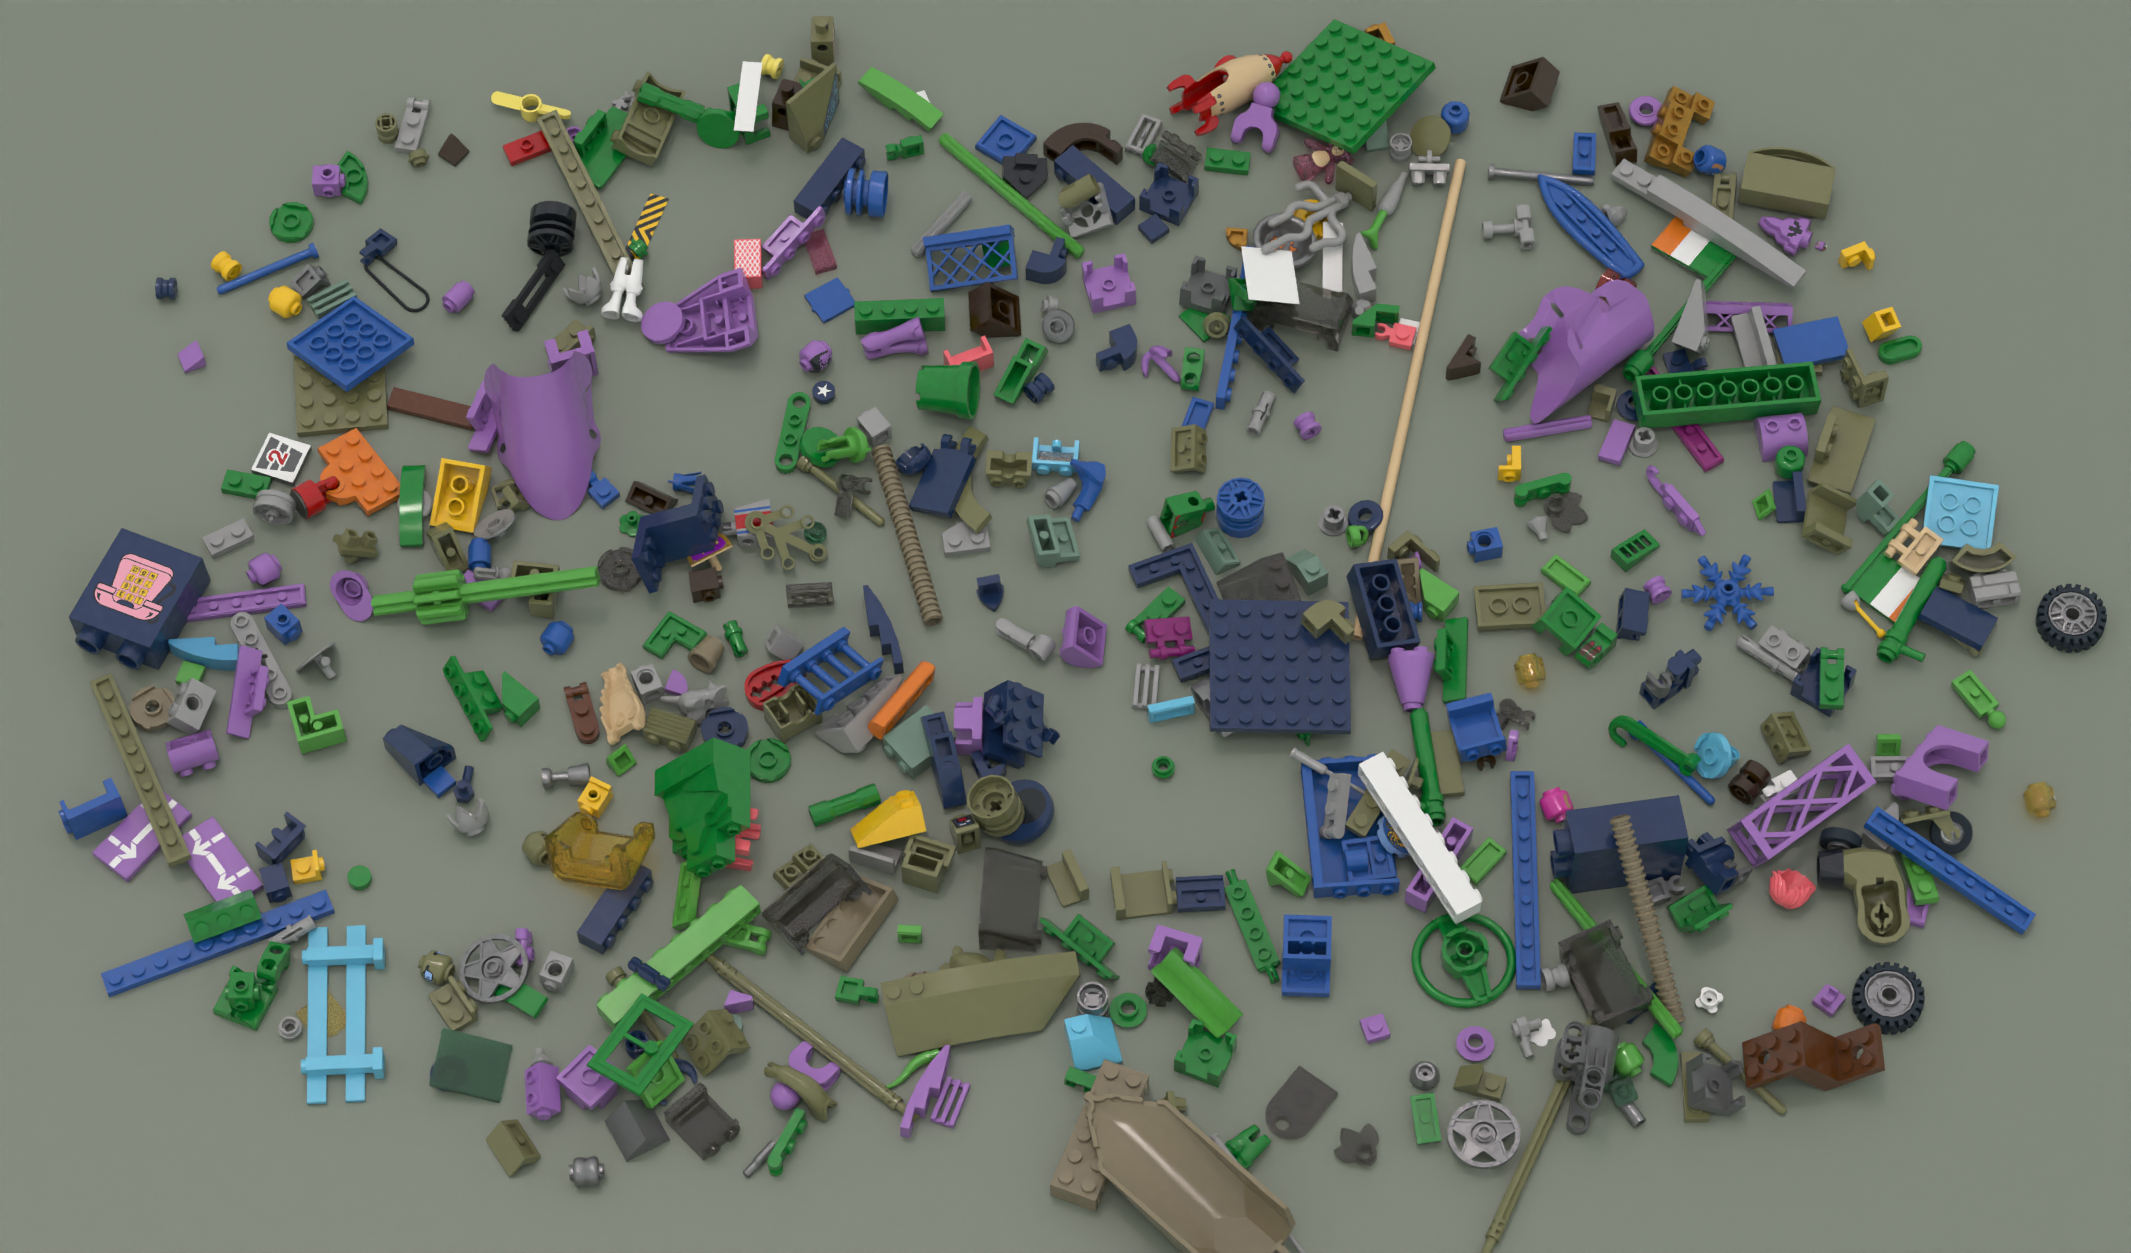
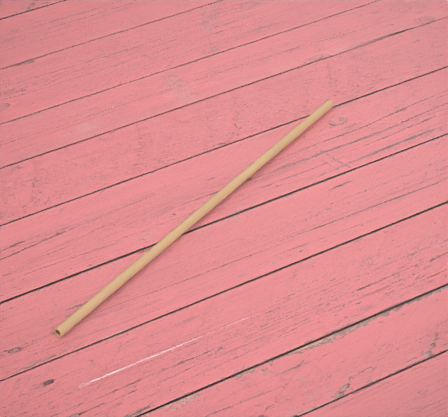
(1415, 368)

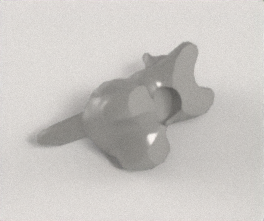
(696, 702)

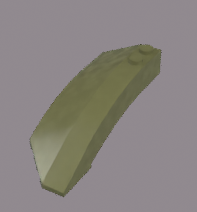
(977, 1001)

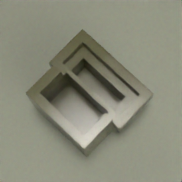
(926, 862)

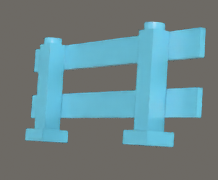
(356, 1061)

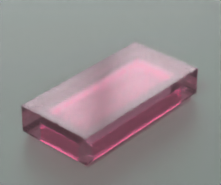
(820, 252)

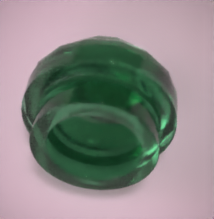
(816, 534)

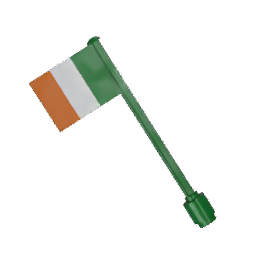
(1695, 254)
(1880, 579)

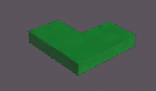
(670, 631)

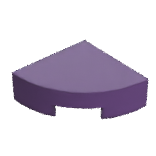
(676, 684)
(1512, 745)

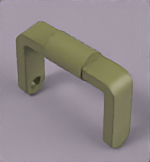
(499, 487)

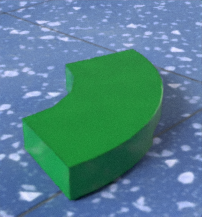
(356, 178)
(1663, 1054)

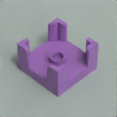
(1108, 286)
(557, 360)
(1167, 939)

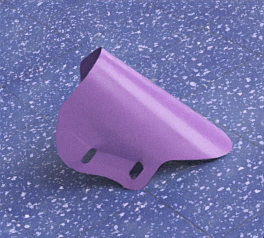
(1603, 331)
(546, 433)

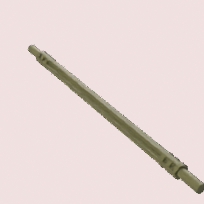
(808, 1034)
(1528, 1160)

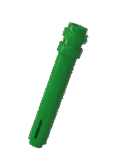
(1896, 637)
(1431, 799)

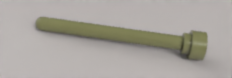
(806, 466)
(617, 975)
(1706, 1041)

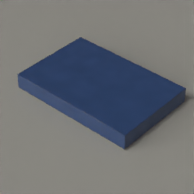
(1958, 618)

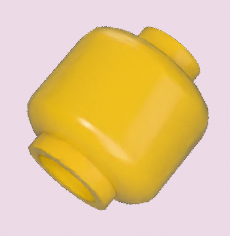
(285, 301)

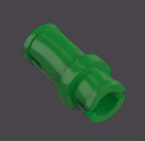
(734, 635)

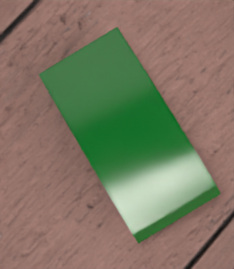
(525, 1000)

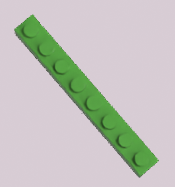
(683, 952)

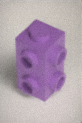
(542, 1091)

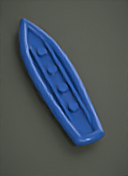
(1589, 227)

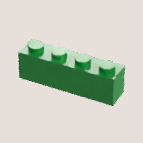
(887, 314)

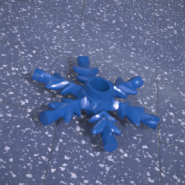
(1727, 592)

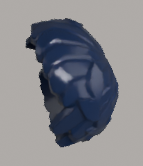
(914, 460)

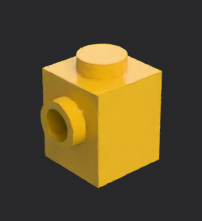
(1881, 324)

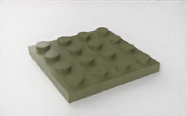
(328, 409)

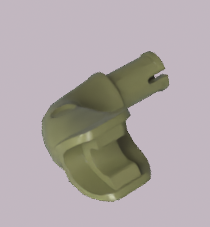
(805, 1086)

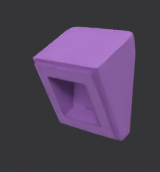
(192, 357)
(738, 1002)

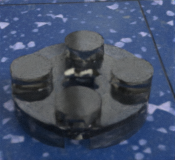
(608, 574)

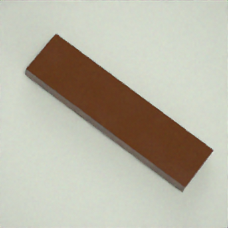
(429, 408)

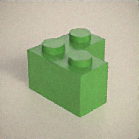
(315, 730)

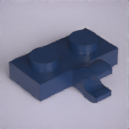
(1678, 362)

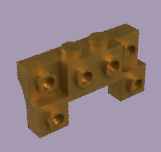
(1671, 129)

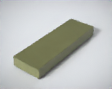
(1447, 764)

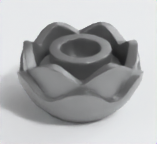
(1424, 1082)

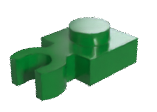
(907, 148)

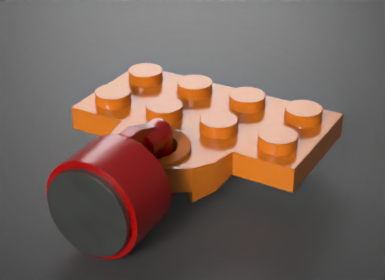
(351, 475)

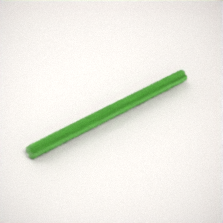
(1010, 194)
(1586, 922)

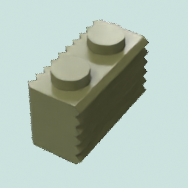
(669, 730)

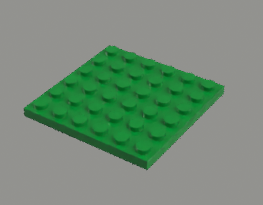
(1347, 85)

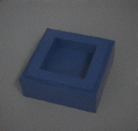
(1153, 228)

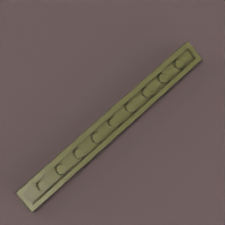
(583, 190)
(140, 770)

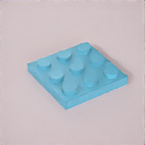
(1961, 511)

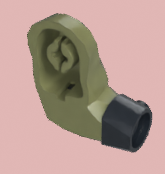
(1876, 889)

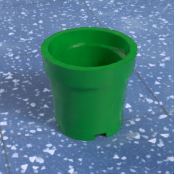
(949, 389)

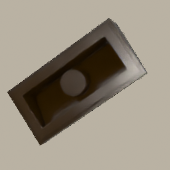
(649, 498)

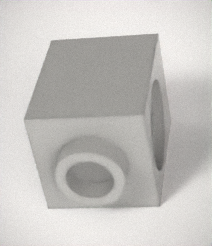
(874, 427)
(647, 692)
(554, 963)

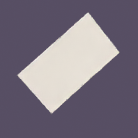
(1270, 275)

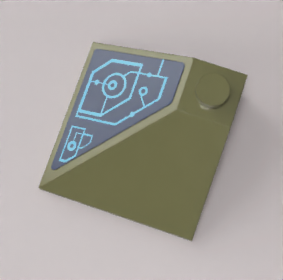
(813, 109)

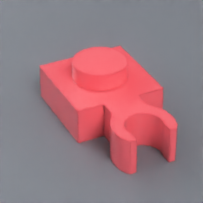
(1398, 336)

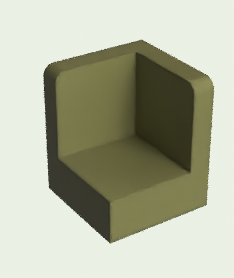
(1602, 403)

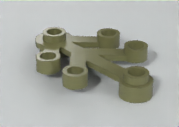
(782, 535)

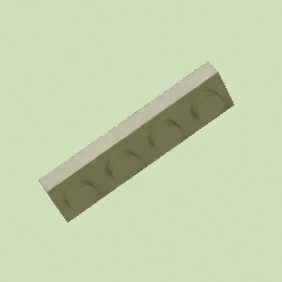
(1367, 809)

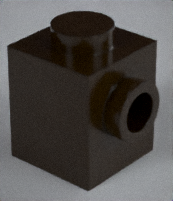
(705, 585)

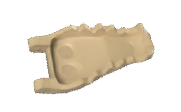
(621, 705)

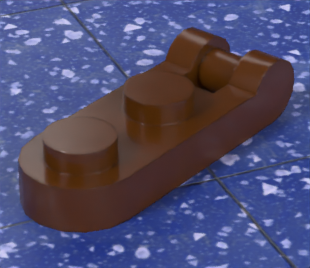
(582, 714)

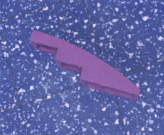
(928, 1086)

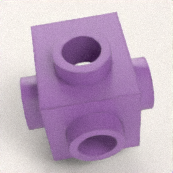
(327, 180)

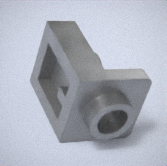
(309, 280)

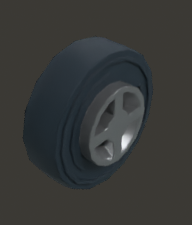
(1839, 838)

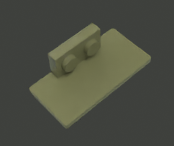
(1841, 449)

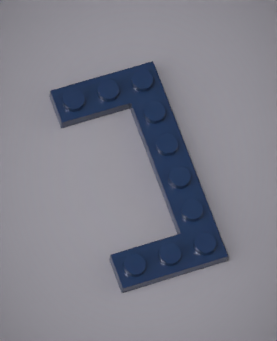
(1188, 564)

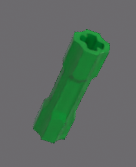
(655, 96)
(860, 799)

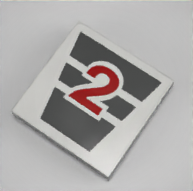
(281, 459)

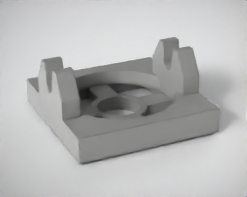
(1104, 221)

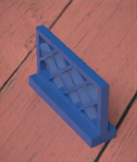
(966, 239)

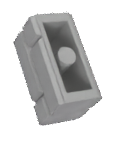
(1994, 589)

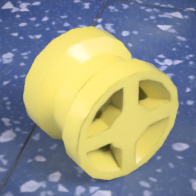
(772, 66)

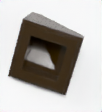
(453, 150)

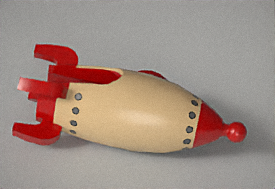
(1217, 95)

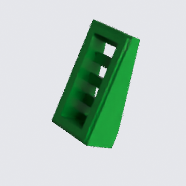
(1626, 563)

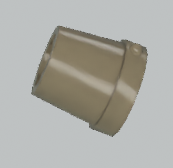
(706, 654)

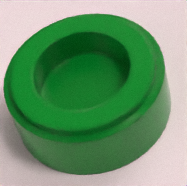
(359, 877)

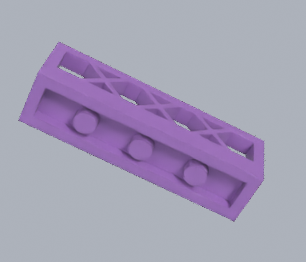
(1736, 307)

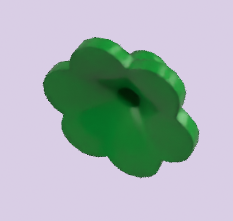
(629, 523)

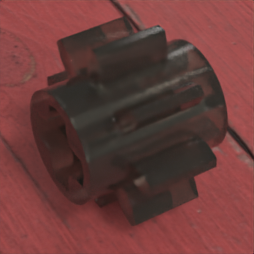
(1158, 993)

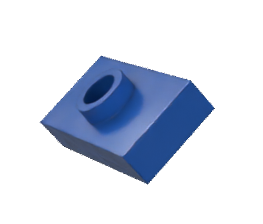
(1584, 153)

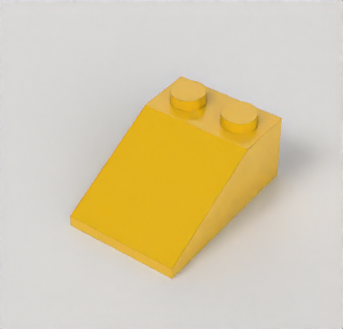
(460, 494)
(893, 819)

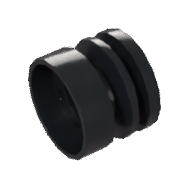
(552, 228)

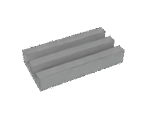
(1137, 149)
(1147, 670)

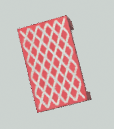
(749, 258)

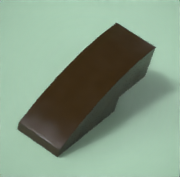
(1617, 133)

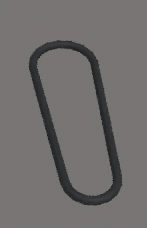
(405, 277)

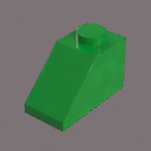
(517, 701)

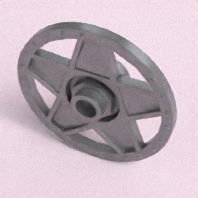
(494, 968)
(1483, 1134)

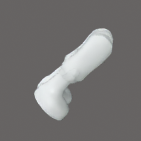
(633, 288)

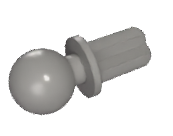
(491, 574)

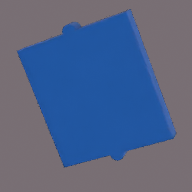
(830, 300)

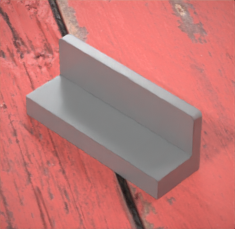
(1753, 338)

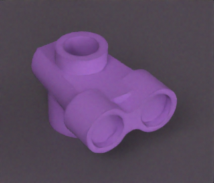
(525, 939)

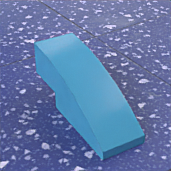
(206, 652)

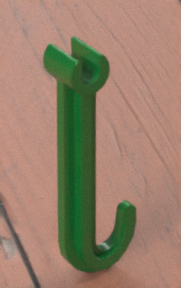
(1686, 762)

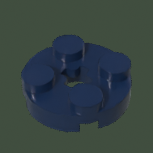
(725, 717)

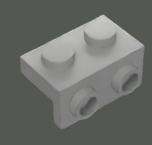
(1783, 647)

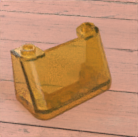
(596, 857)

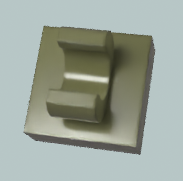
(515, 498)

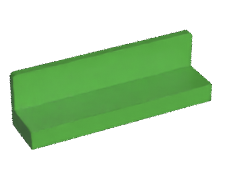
(1197, 993)

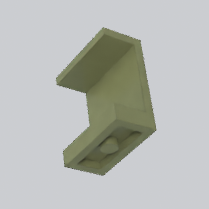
(1827, 517)
(1142, 893)

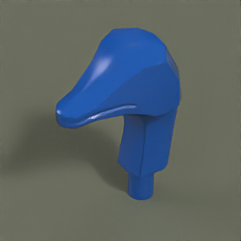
(1092, 477)

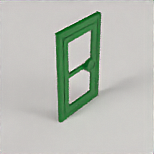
(660, 1056)

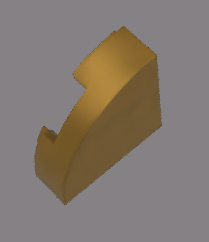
(1237, 237)

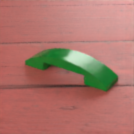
(411, 506)

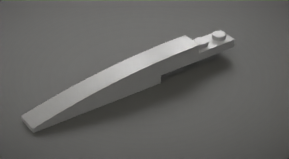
(1709, 222)

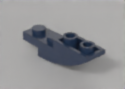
(944, 760)

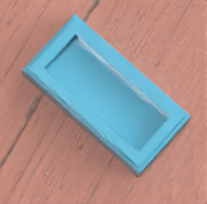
(1171, 709)

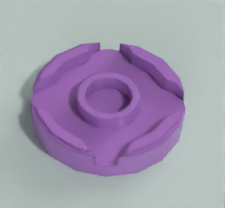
(663, 322)

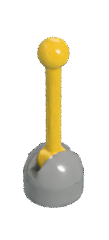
(1852, 602)

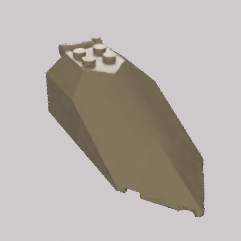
(1184, 1179)

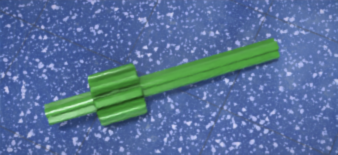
(447, 596)

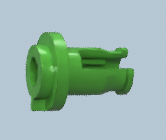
(852, 446)

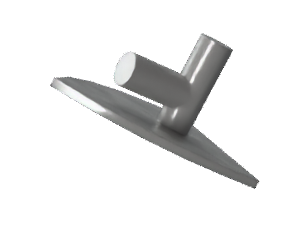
(322, 662)

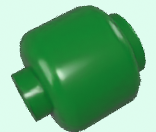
(1788, 462)

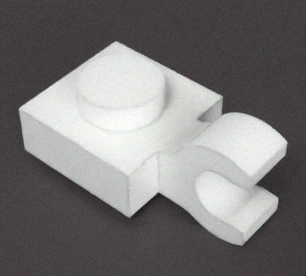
(1778, 784)

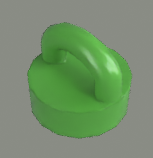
(1353, 535)

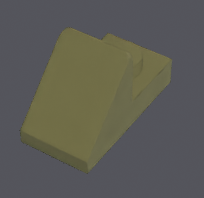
(1477, 1082)

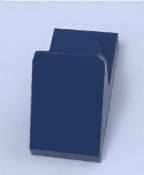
(982, 766)

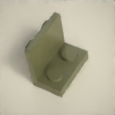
(1863, 389)

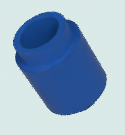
(479, 554)

